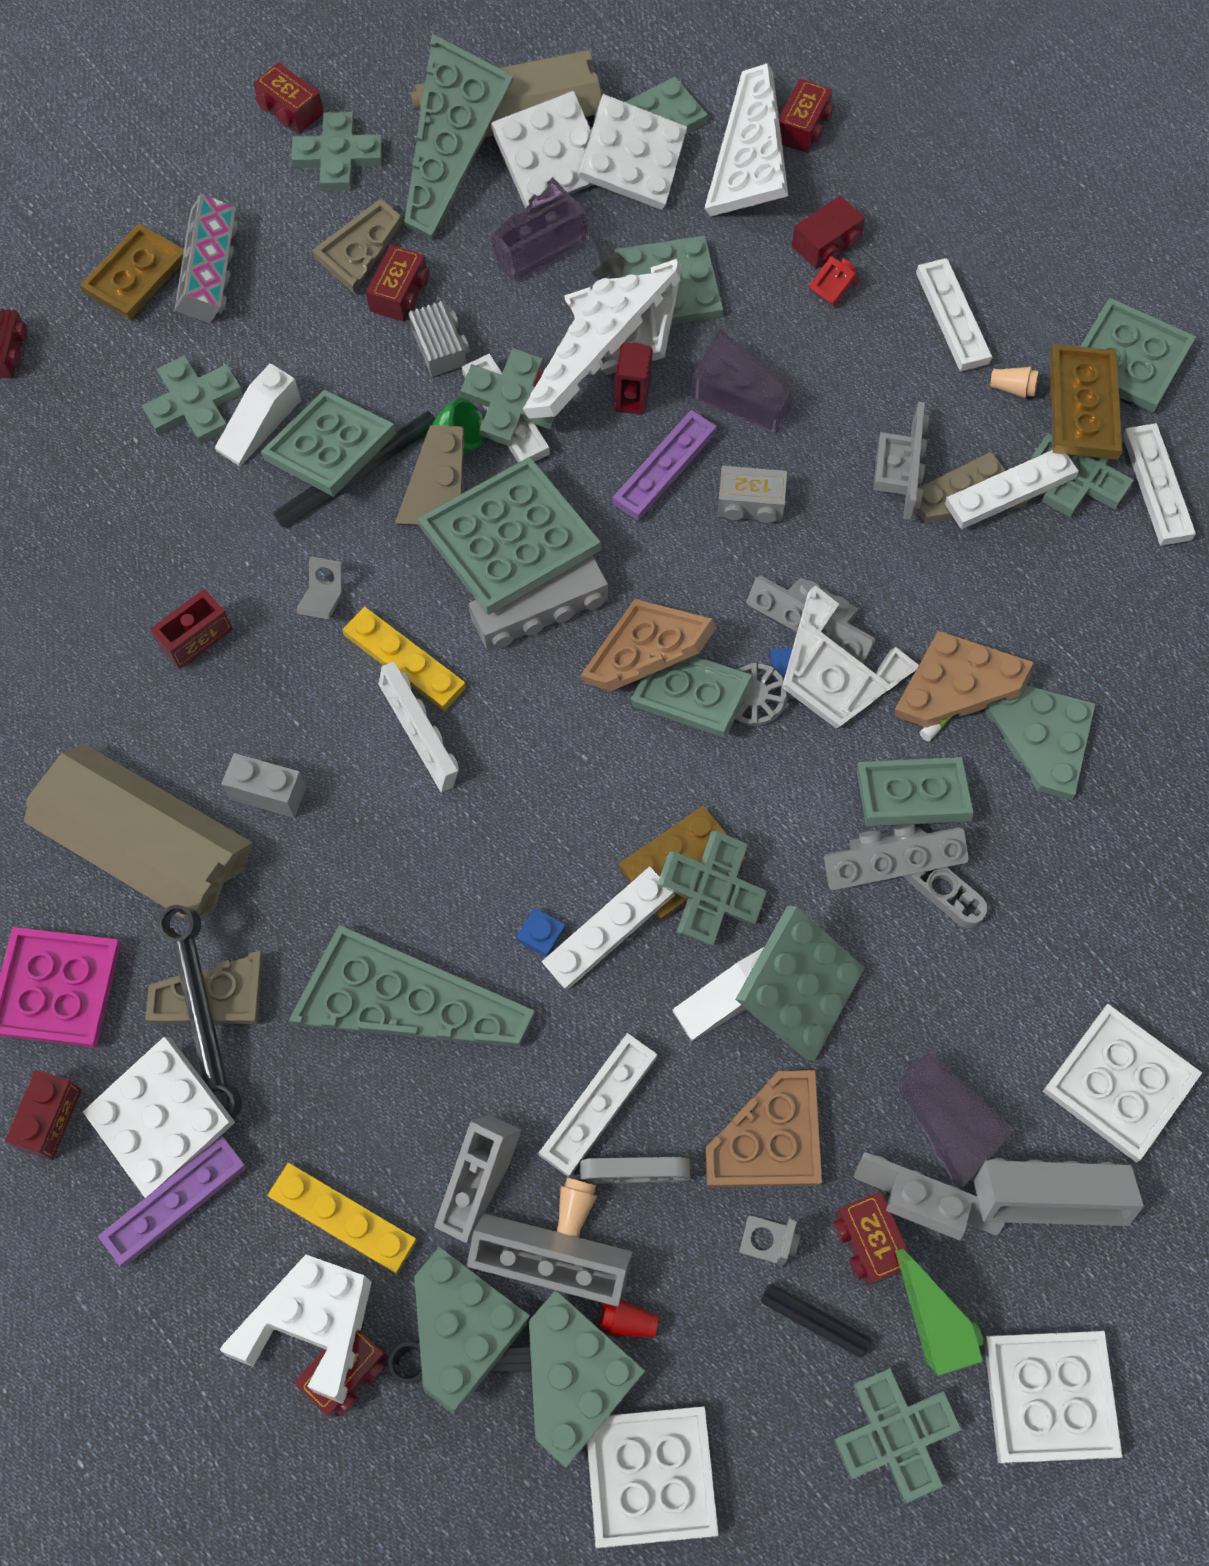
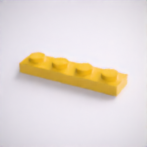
(390, 646)
(342, 1218)

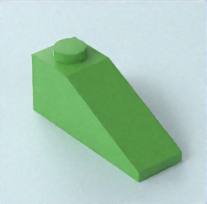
(944, 1331)

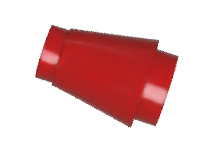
(627, 1320)

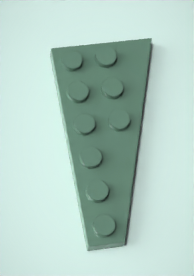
(454, 118)
(388, 992)

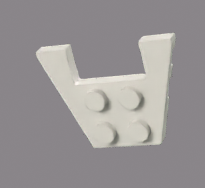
(655, 325)
(828, 676)
(317, 1306)

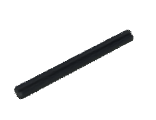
(313, 496)

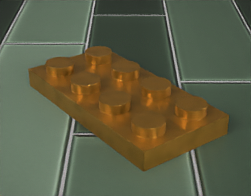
(1085, 401)

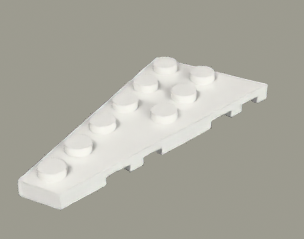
(751, 154)
(599, 328)

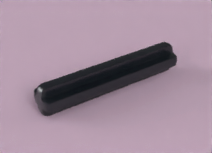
(816, 1320)

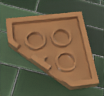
(646, 642)
(960, 679)
(770, 1138)

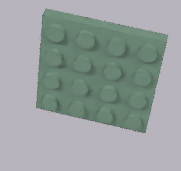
(509, 535)

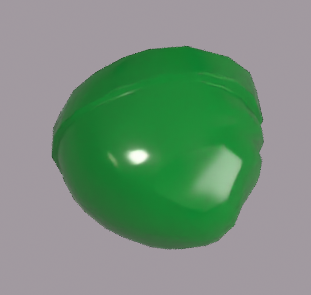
(463, 414)

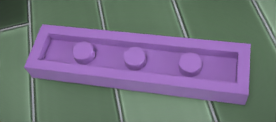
(664, 465)
(172, 1202)

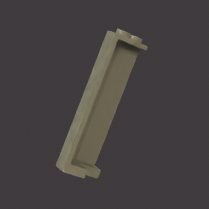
(542, 81)
(136, 831)

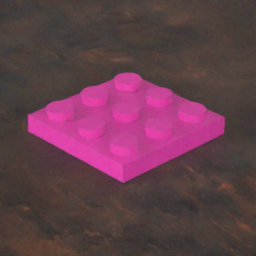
(56, 986)

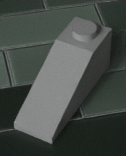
(476, 1175)

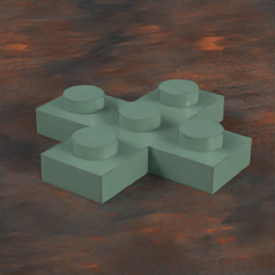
(337, 151)
(504, 395)
(192, 399)
(1092, 479)
(711, 888)
(897, 1435)

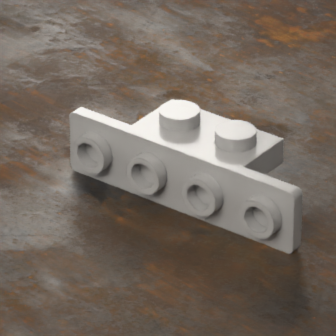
(899, 463)
(788, 606)
(894, 855)
(923, 1198)

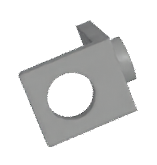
(322, 596)
(784, 1240)

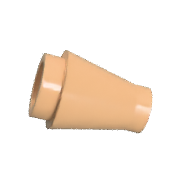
(1016, 381)
(575, 1205)

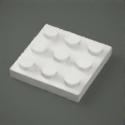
(544, 144)
(632, 152)
(1122, 1083)
(158, 1116)
(1052, 1397)
(652, 1478)

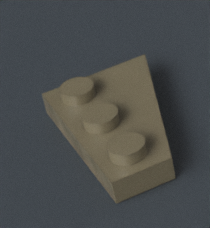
(358, 244)
(436, 474)
(935, 492)
(231, 991)

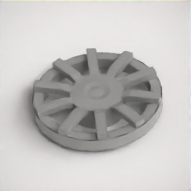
(759, 695)

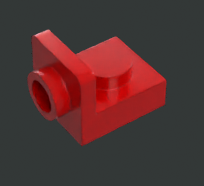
(834, 280)

